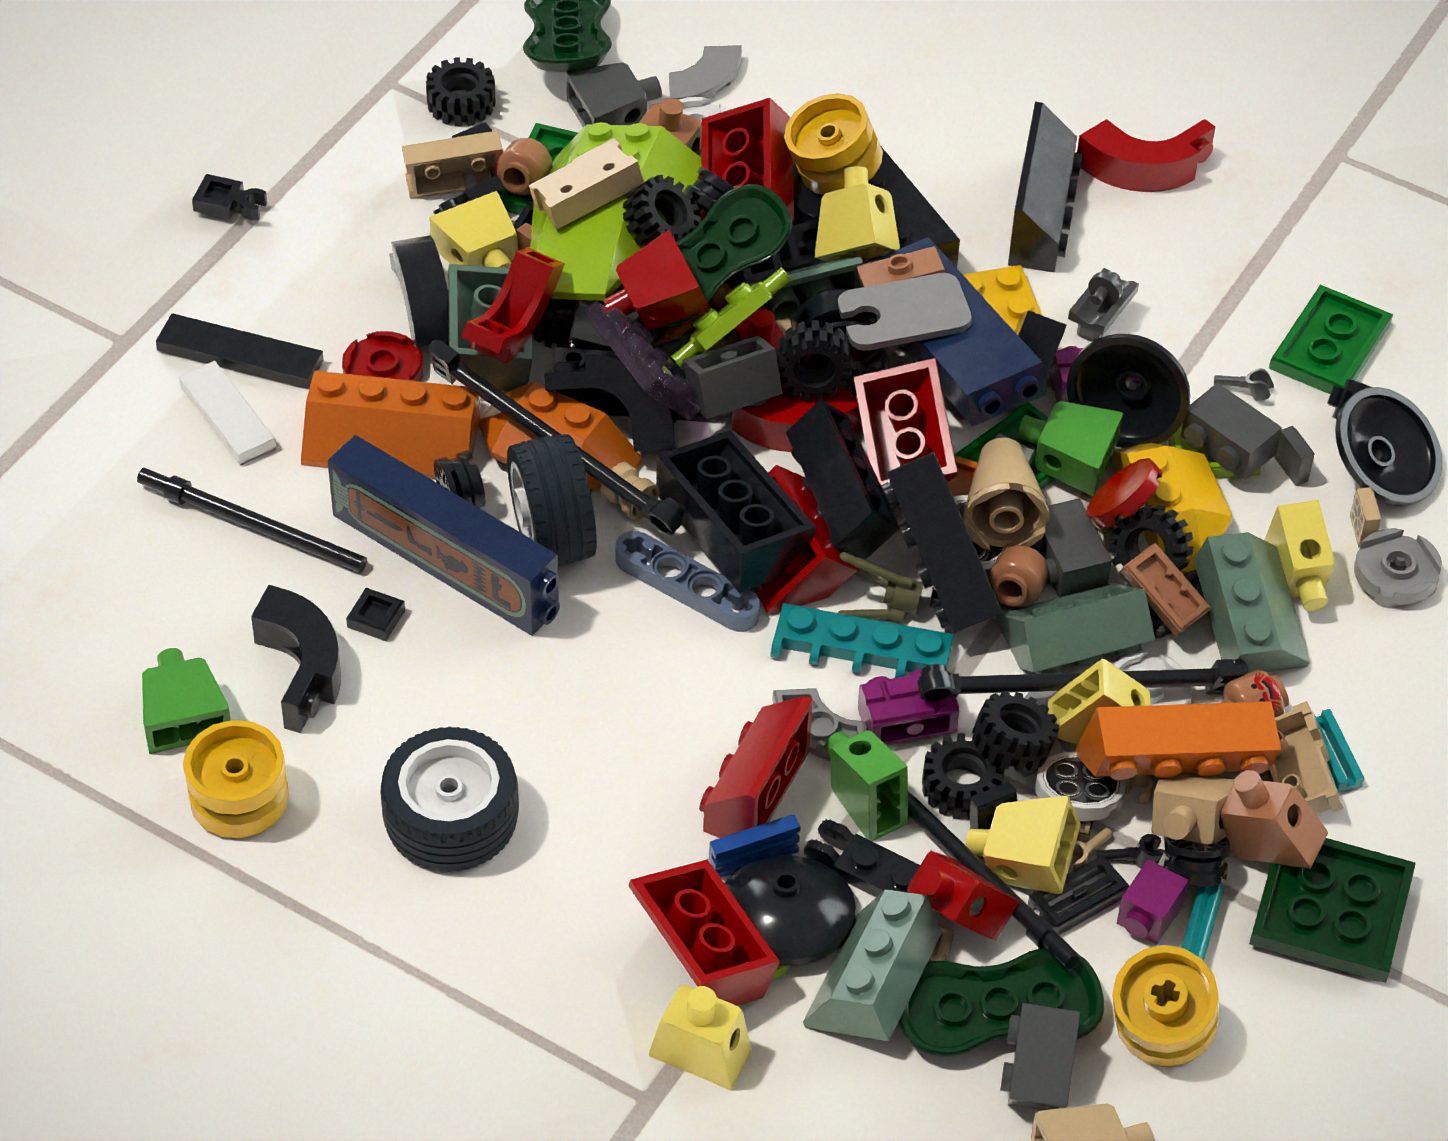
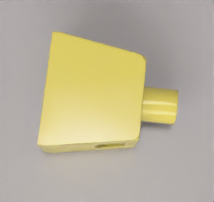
(856, 220)
(476, 233)
(1304, 551)
(1096, 687)
(1029, 842)
(703, 1036)

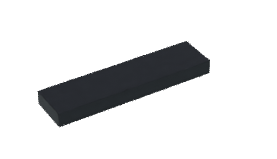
(239, 350)

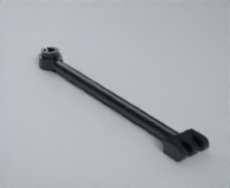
(663, 515)
(939, 684)

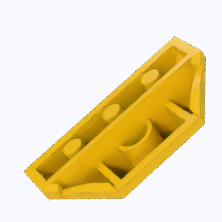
(1186, 488)

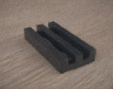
(1089, 908)

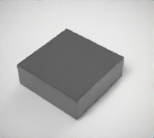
(1294, 455)

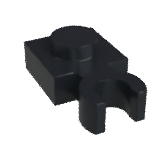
(486, 187)
(225, 196)

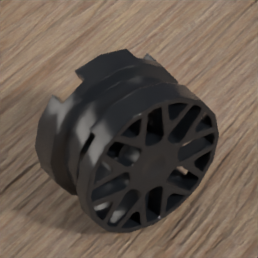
(707, 190)
(461, 477)
(1197, 861)

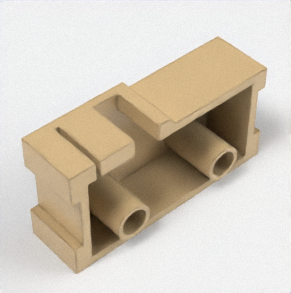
(440, 164)
(586, 183)
(1305, 759)

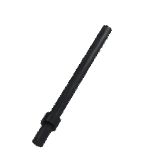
(181, 491)
(1038, 928)

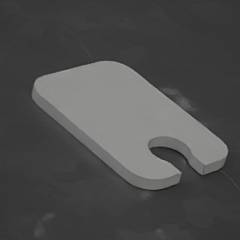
(907, 311)

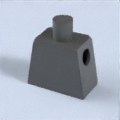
(610, 94)

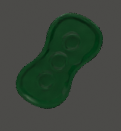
(567, 34)
(737, 233)
(970, 1005)

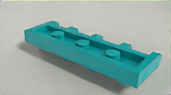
(859, 640)

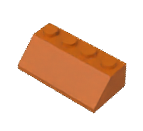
(398, 416)
(1180, 739)

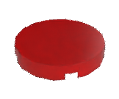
(384, 356)
(1124, 492)

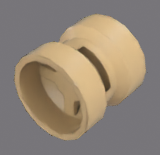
(631, 475)

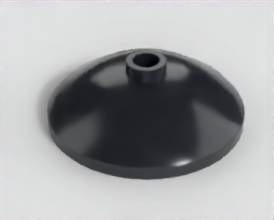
(1150, 408)
(1388, 446)
(795, 905)

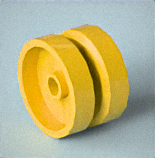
(828, 138)
(236, 779)
(1191, 1002)

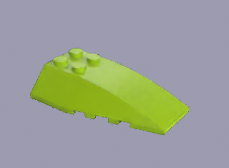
(600, 239)

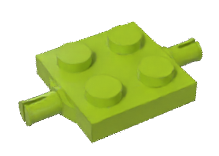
(741, 304)

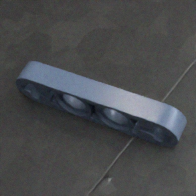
(682, 585)

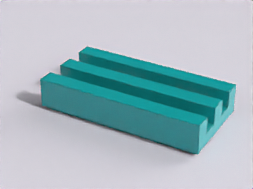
(1343, 752)

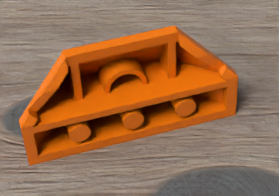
(587, 426)

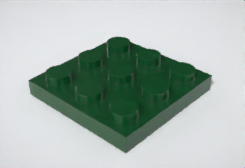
(1337, 911)

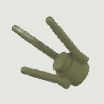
(901, 591)

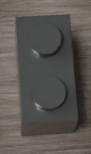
(733, 377)
(1231, 431)
(1073, 550)
(1042, 1057)

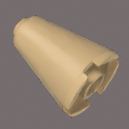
(1005, 498)

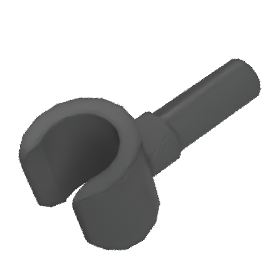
(1257, 381)

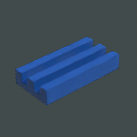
(762, 841)

